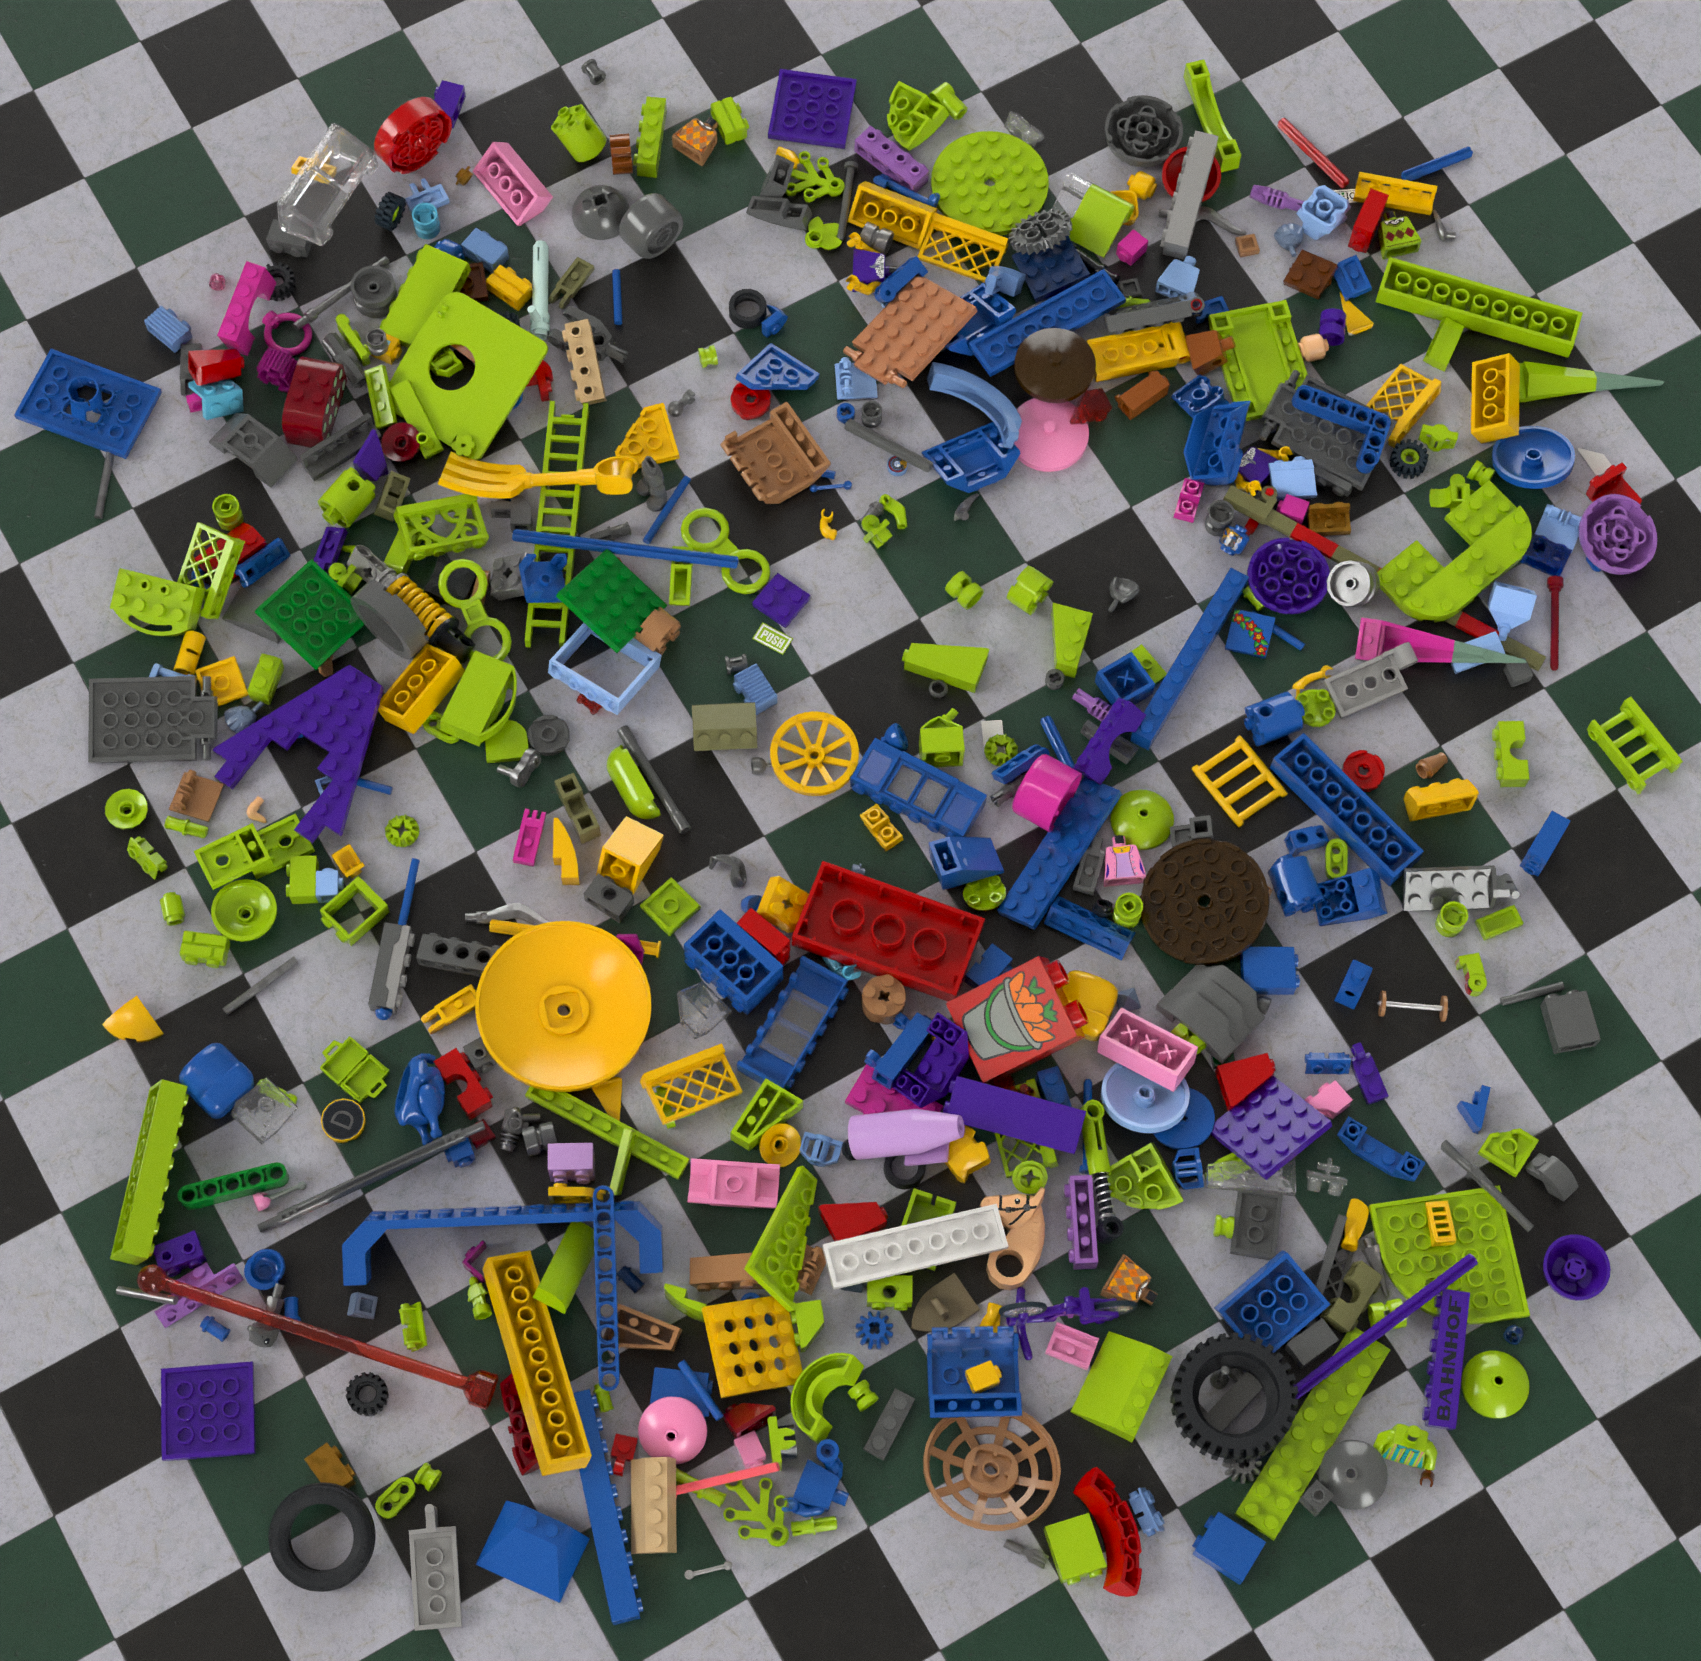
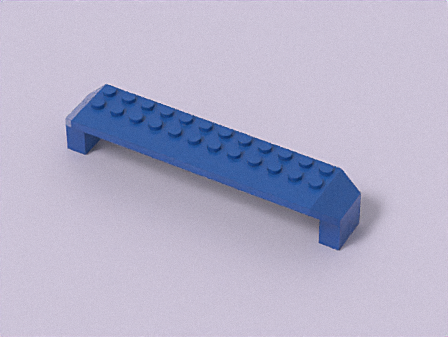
(629, 1214)

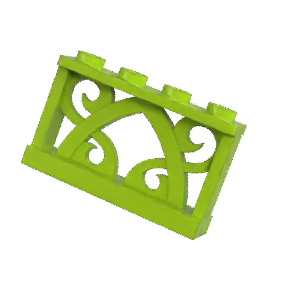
(441, 545)

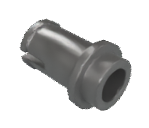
(875, 509)

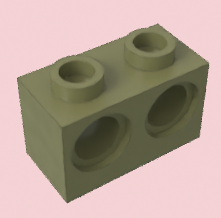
(391, 495)

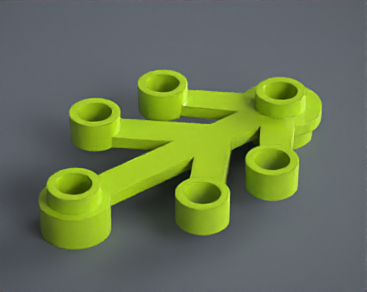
(811, 179)
(759, 1513)

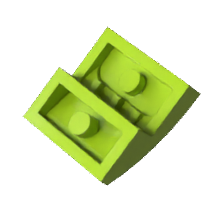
(679, 1299)

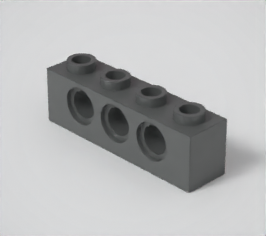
(449, 961)

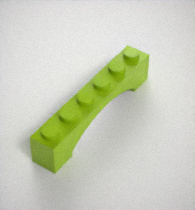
(1201, 92)

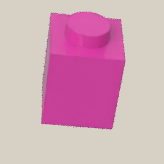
(1131, 247)
(1293, 508)

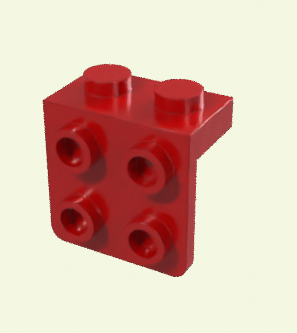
(1611, 483)

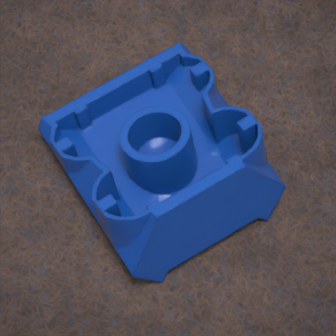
(1199, 395)

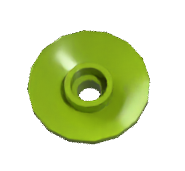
(122, 801)

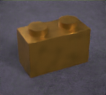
(329, 1468)

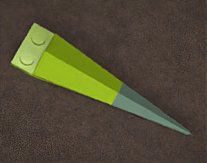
(1549, 381)

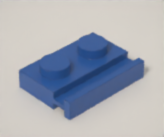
(1351, 278)

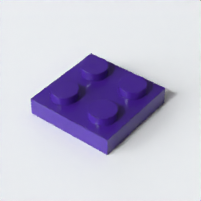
(781, 600)

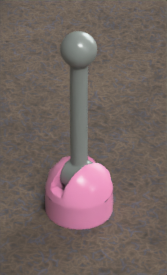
(262, 1200)

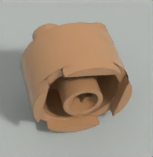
(658, 630)
(887, 988)

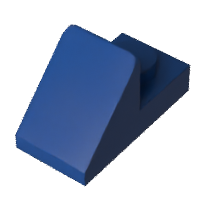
(1474, 1112)

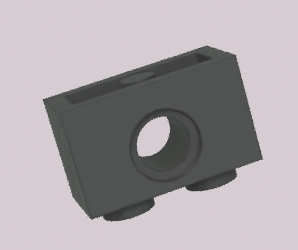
(615, 908)

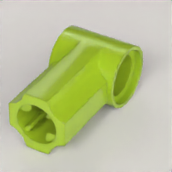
(946, 96)

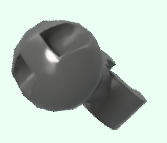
(676, 408)

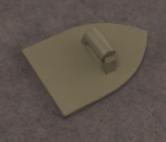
(943, 1306)

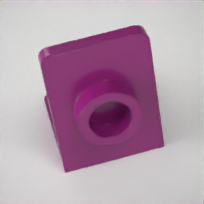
(634, 944)
(471, 1255)

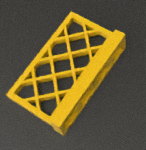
(964, 232)
(1414, 410)
(682, 1067)

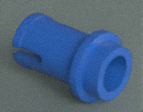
(291, 1308)
(214, 1328)

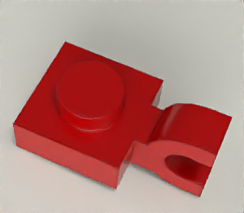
(623, 1450)

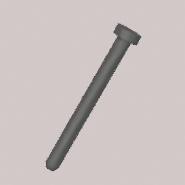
(850, 167)

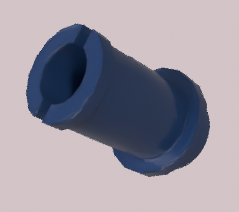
(630, 1279)

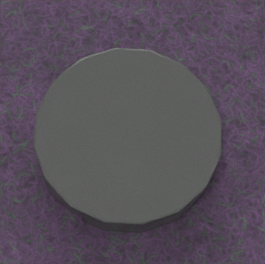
(548, 735)

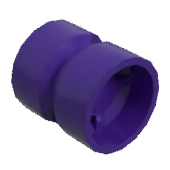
(1333, 326)

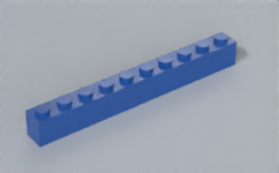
(1190, 658)
(605, 1518)

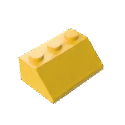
(1440, 799)

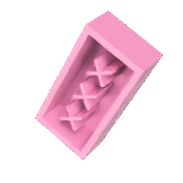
(1147, 1049)

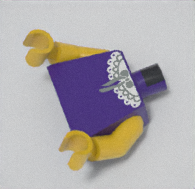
(868, 267)
(1255, 468)

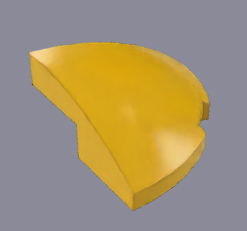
(133, 1022)

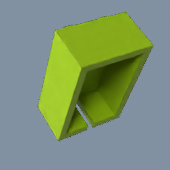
(921, 1209)

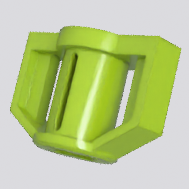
(444, 361)
(1438, 433)

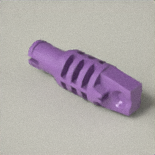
(1275, 198)
(1095, 706)

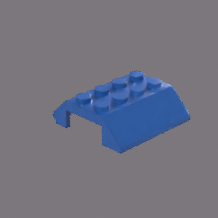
(954, 1354)

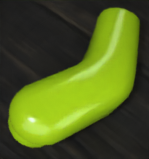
(895, 509)

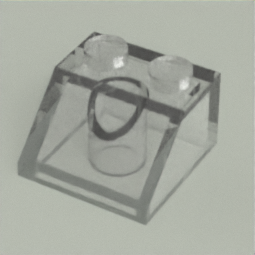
(263, 1110)

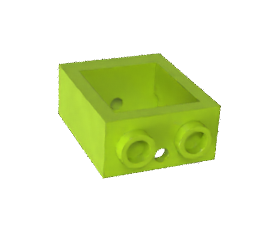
(342, 898)

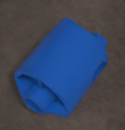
(1274, 718)
(1295, 884)

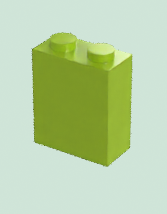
(1075, 1549)

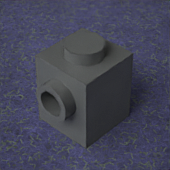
(479, 1056)

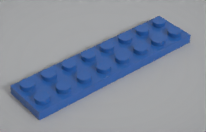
(1065, 311)
(1059, 853)

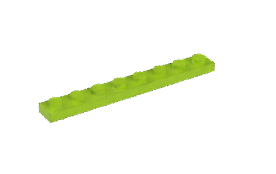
(609, 1129)

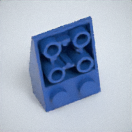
(963, 860)
(1351, 898)

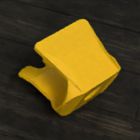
(967, 1155)

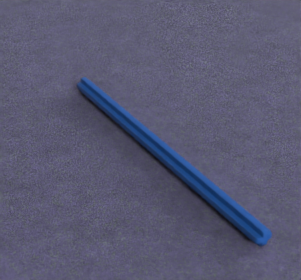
(625, 548)

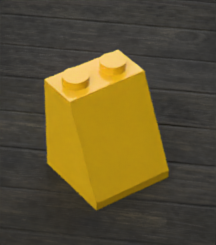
(629, 853)

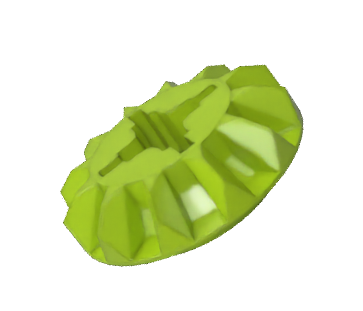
(1000, 758)
(408, 837)
(1036, 1183)

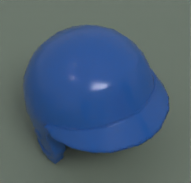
(264, 1269)

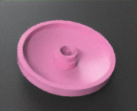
(1048, 438)

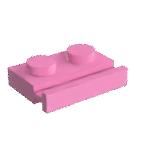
(1072, 1346)

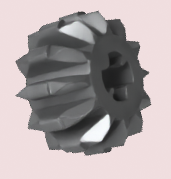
(1243, 1472)

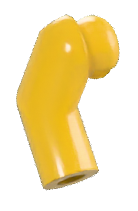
(789, 155)

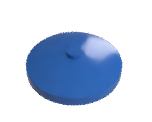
(1534, 457)

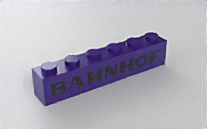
(1447, 1359)

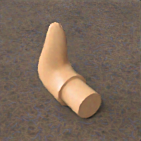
(253, 808)

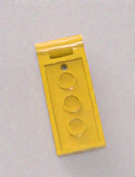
(1139, 351)

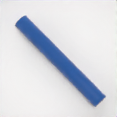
(617, 297)
(1287, 637)
(374, 786)
(700, 1390)

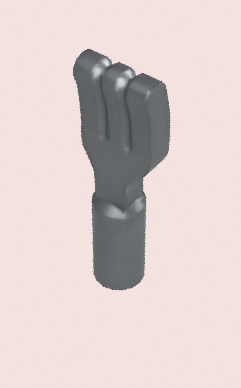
(1033, 1556)

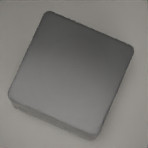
(1517, 673)

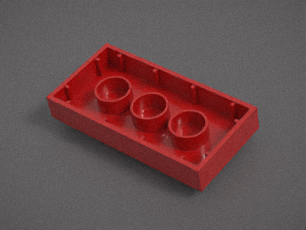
(888, 931)

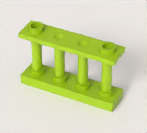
(1642, 727)

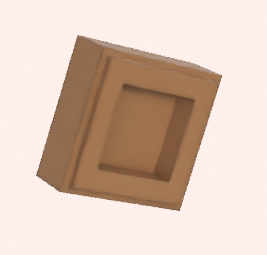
(1247, 245)

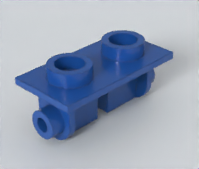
(1335, 1063)

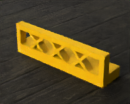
(1408, 200)

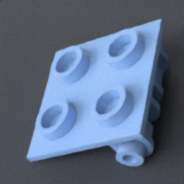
(852, 382)
(1559, 526)

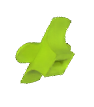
(1452, 495)

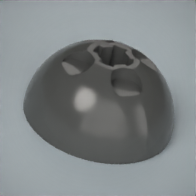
(599, 212)

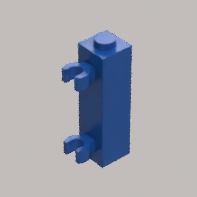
(902, 1050)

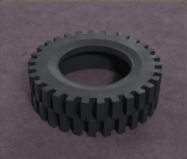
(1259, 1362)

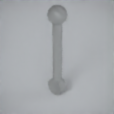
(689, 1574)

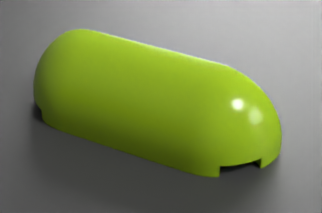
(631, 784)

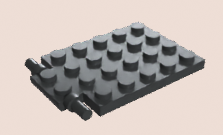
(1312, 437)
(150, 719)

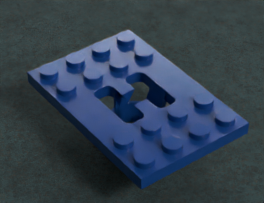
(57, 387)

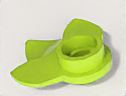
(824, 233)

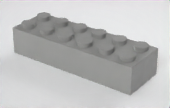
(1188, 194)

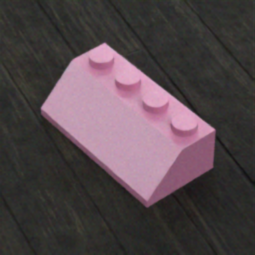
(512, 183)

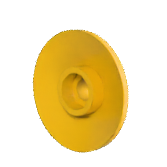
(788, 1148)

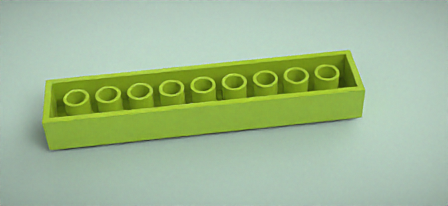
(1479, 307)

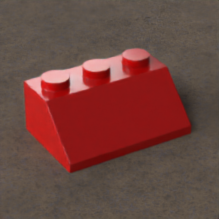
(253, 543)

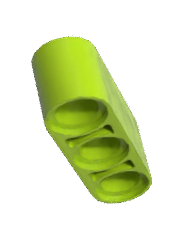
(397, 556)

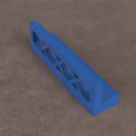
(1089, 929)

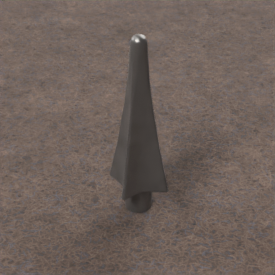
(1373, 1256)

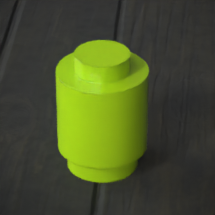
(172, 908)

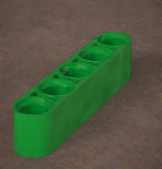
(223, 1182)

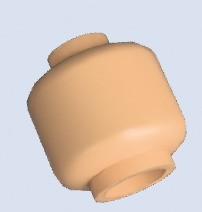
(1313, 347)

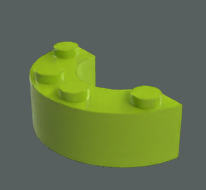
(814, 1386)

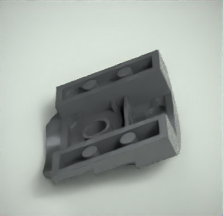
(1214, 1007)

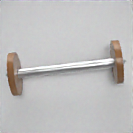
(1443, 1008)

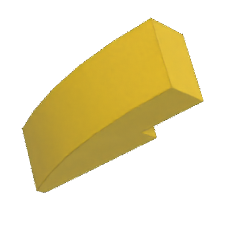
(564, 854)

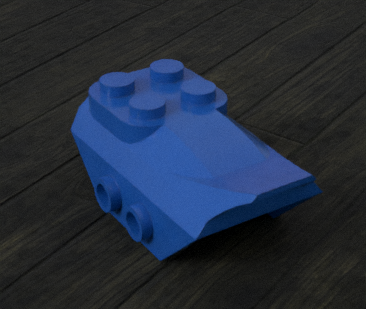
(1214, 443)

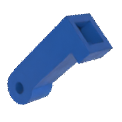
(887, 289)

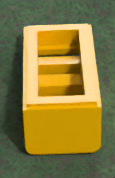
(1435, 1239)

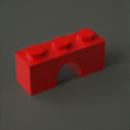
(475, 1098)

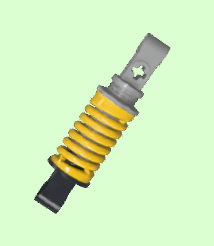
(439, 625)

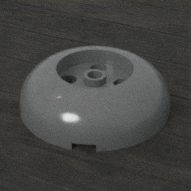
(1144, 113)

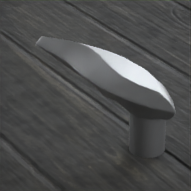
(1441, 230)
(964, 507)

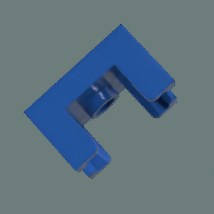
(542, 579)

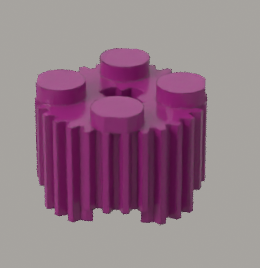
(277, 368)

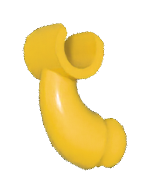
(825, 529)

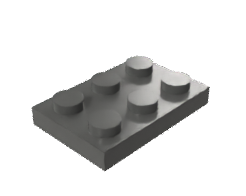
(1256, 1225)

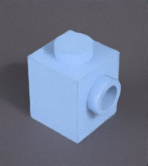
(328, 884)

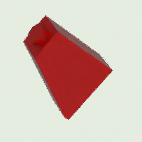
(214, 365)
(1243, 1077)
(852, 1219)

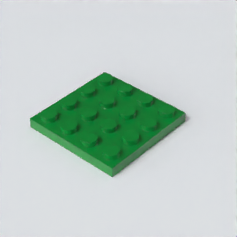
(610, 600)
(311, 614)

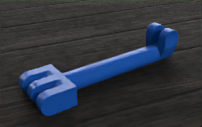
(886, 181)

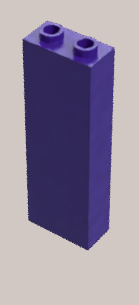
(1015, 1114)

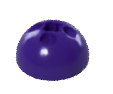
(1585, 1261)

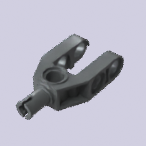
(599, 332)

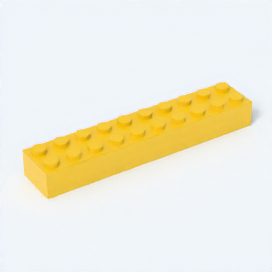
(536, 1364)

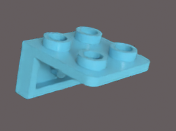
(219, 398)

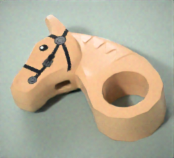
(1026, 1226)

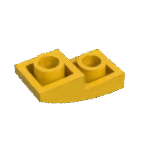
(881, 827)

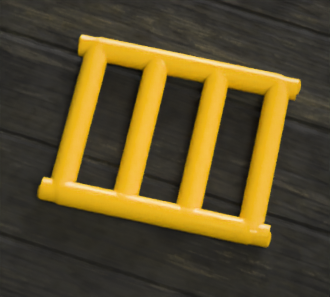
(1226, 802)

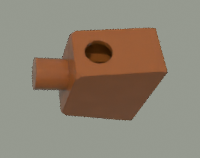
(1208, 350)

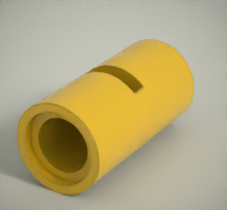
(189, 653)

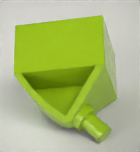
(942, 741)

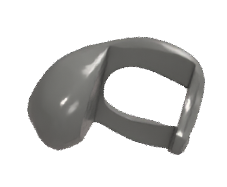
(738, 873)

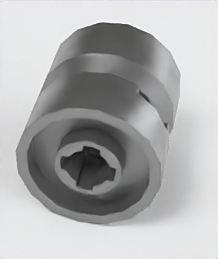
(878, 239)

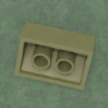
(724, 726)

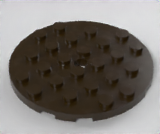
(1235, 909)

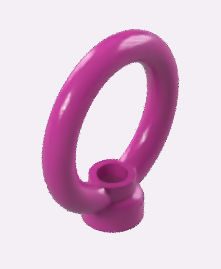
(273, 320)

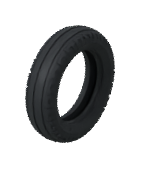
(280, 1537)

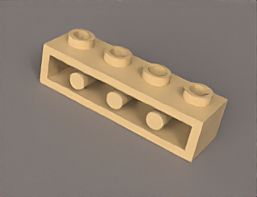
(585, 362)

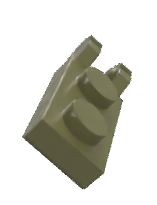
(571, 282)

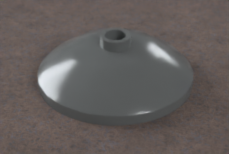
(1369, 1477)

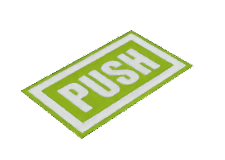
(772, 638)

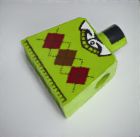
(1397, 236)

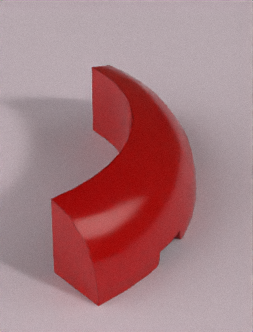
(1117, 1529)

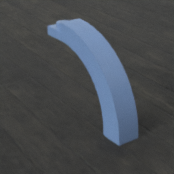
(980, 394)

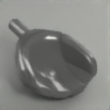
(1122, 591)

